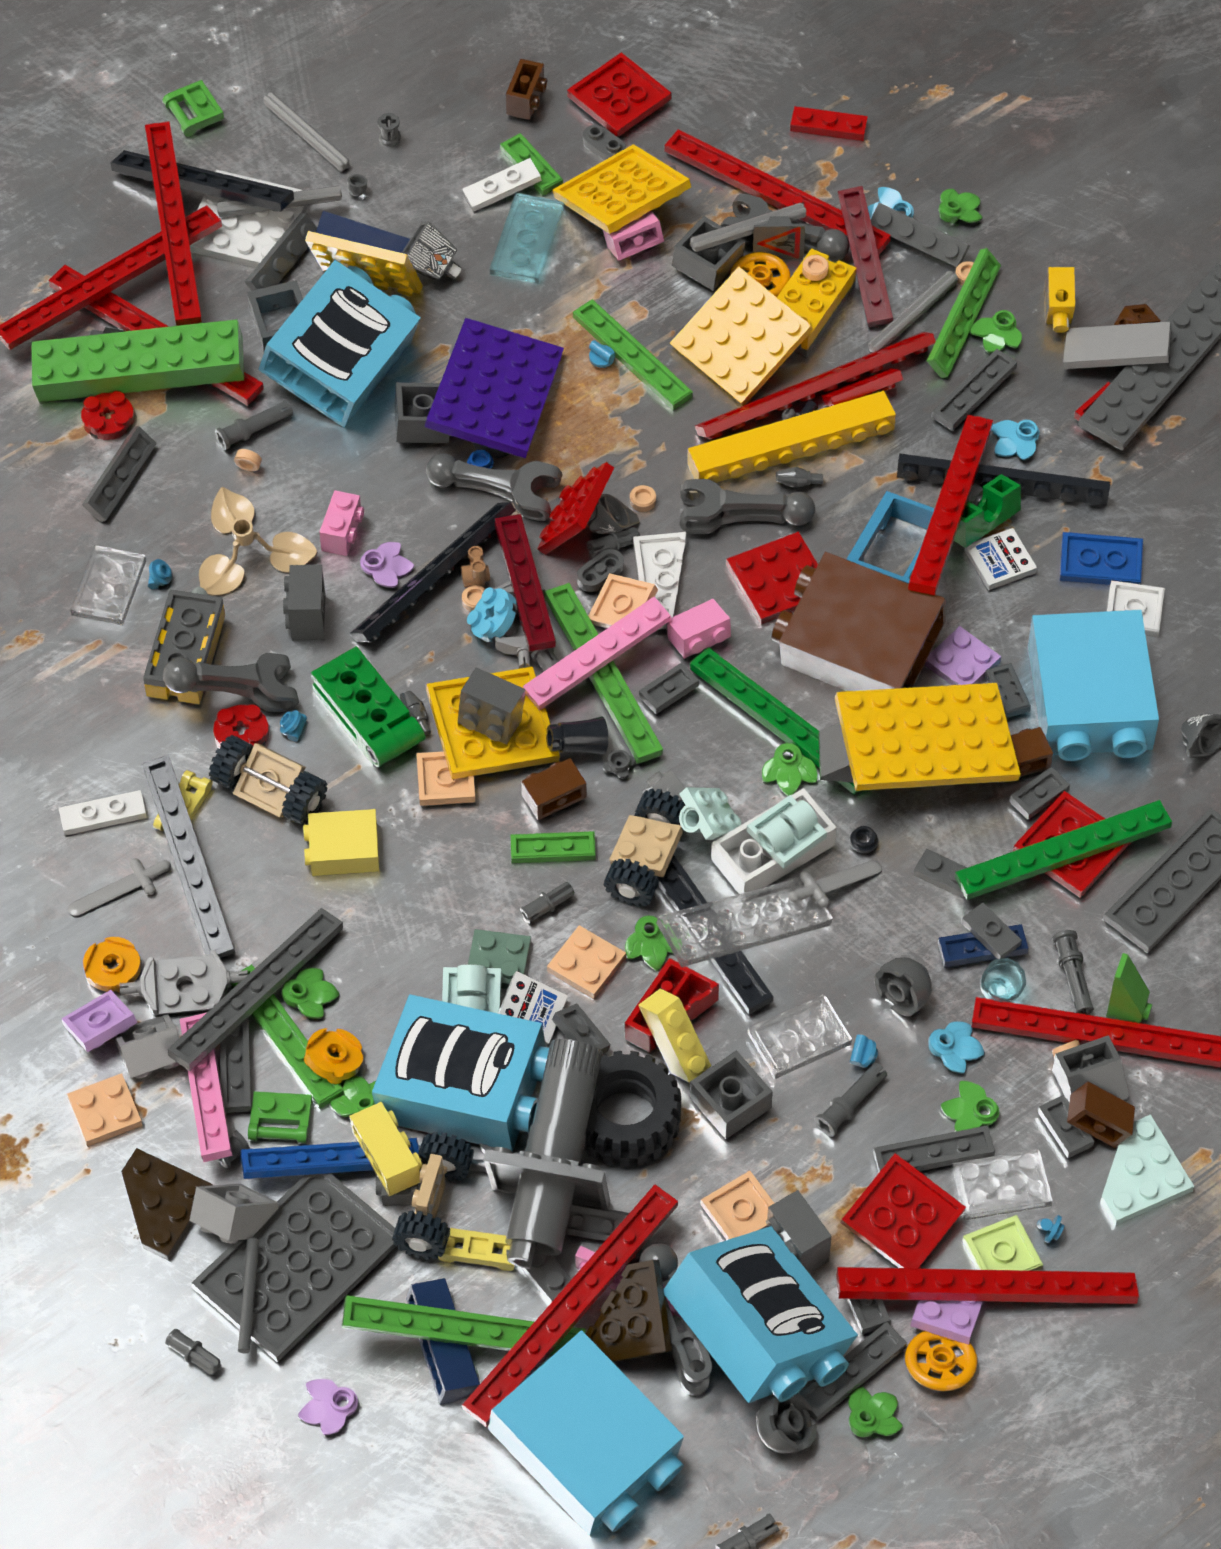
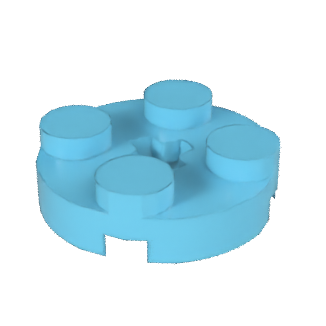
(483, 622)

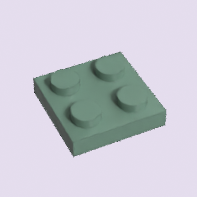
(500, 951)

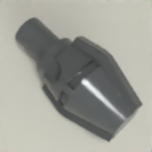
(798, 477)
(416, 709)

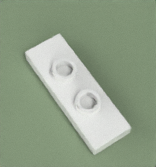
(501, 184)
(102, 812)

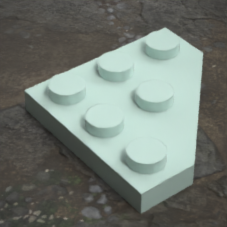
(1143, 1174)

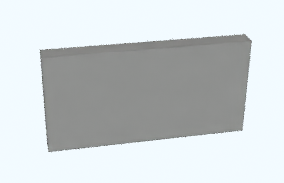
(1117, 345)

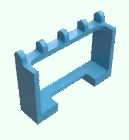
(897, 507)

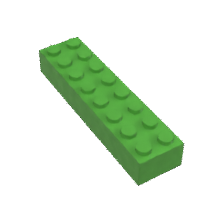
(137, 360)

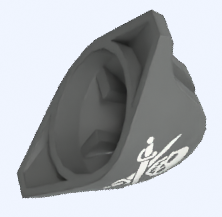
(611, 516)
(1202, 734)

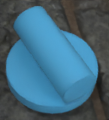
(601, 355)
(159, 574)
(292, 724)
(864, 1051)
(1053, 1228)

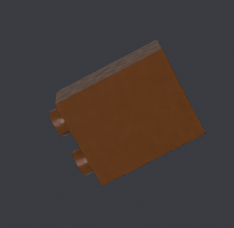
(858, 627)

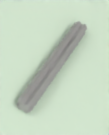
(306, 131)
(301, 198)
(743, 228)
(913, 312)

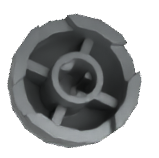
(904, 984)
(786, 1424)

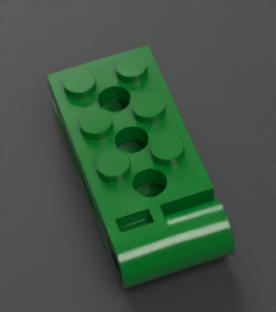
(366, 707)

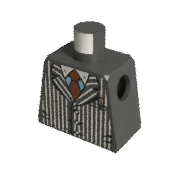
(431, 252)

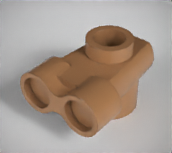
(477, 572)

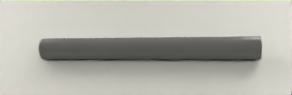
(248, 1295)

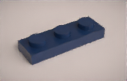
(967, 949)

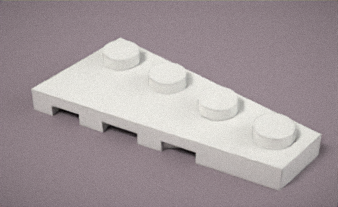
(660, 563)

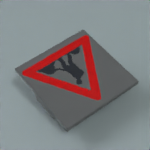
(780, 238)

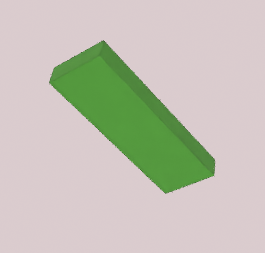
(519, 149)
(553, 847)

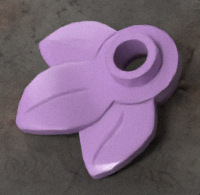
(389, 564)
(324, 1407)

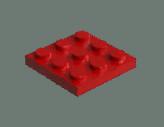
(619, 94)
(574, 508)
(770, 575)
(1062, 817)
(903, 1214)

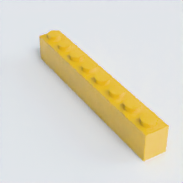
(792, 438)

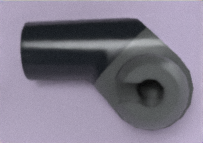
(809, 407)

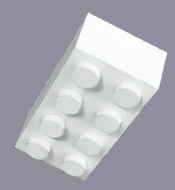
(749, 864)

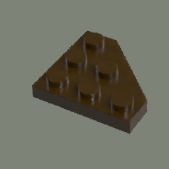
(160, 1201)
(634, 1315)

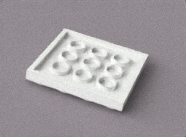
(245, 237)

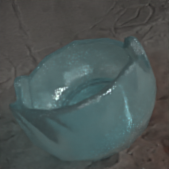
(1003, 980)

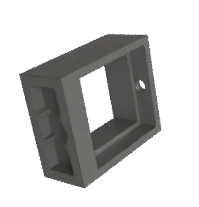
(271, 299)

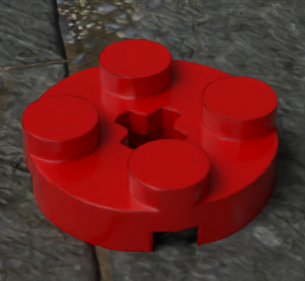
(103, 403)
(241, 716)

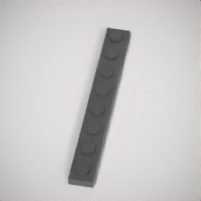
(255, 989)

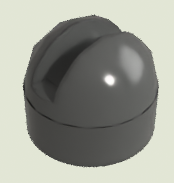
(357, 184)

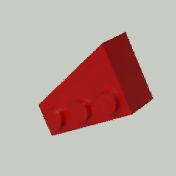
(692, 988)

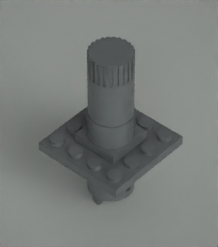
(549, 1170)

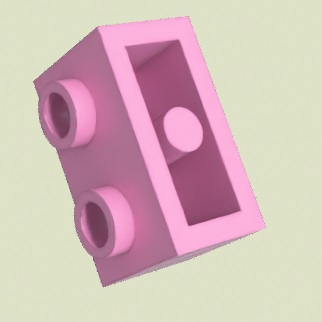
(635, 236)
(341, 523)
(699, 628)

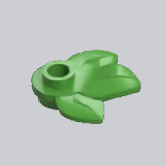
(959, 206)
(997, 331)
(789, 772)
(650, 946)
(312, 995)
(356, 1098)
(967, 1107)
(875, 1411)

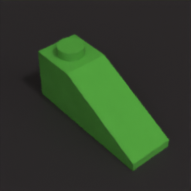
(1128, 994)

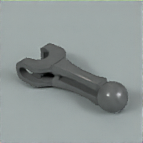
(830, 242)
(510, 484)
(720, 506)
(251, 681)
(688, 1353)

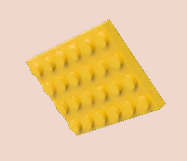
(926, 736)

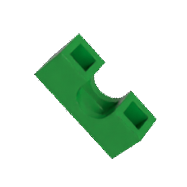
(999, 502)

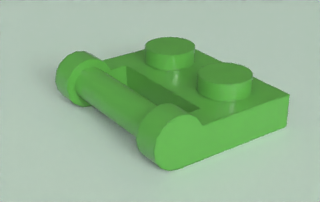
(200, 104)
(280, 1109)

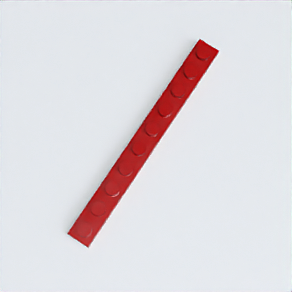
(760, 183)
(173, 224)
(100, 282)
(130, 318)
(805, 390)
(950, 505)
(1072, 1026)
(987, 1285)
(571, 1303)

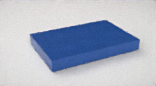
(1100, 558)

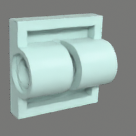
(707, 812)
(787, 830)
(472, 987)

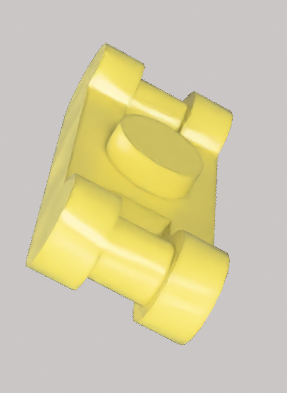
(192, 801)
(477, 1249)

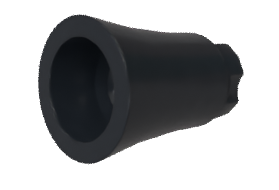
(578, 736)

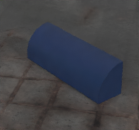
(354, 231)
(447, 1363)

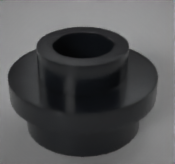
(866, 833)

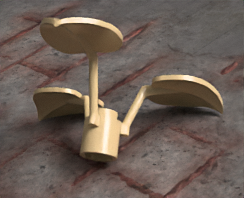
(235, 515)

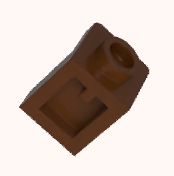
(1136, 315)

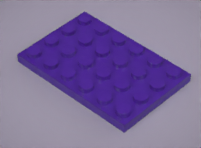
(494, 387)

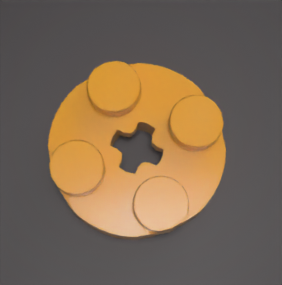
(105, 952)
(329, 1067)

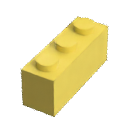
(674, 1035)
(386, 1148)

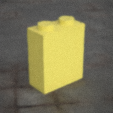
(342, 842)

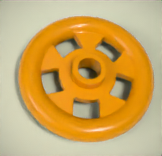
(762, 273)
(944, 1352)

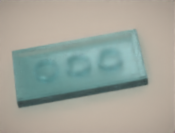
(527, 238)

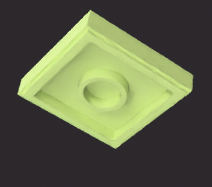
(1002, 1247)

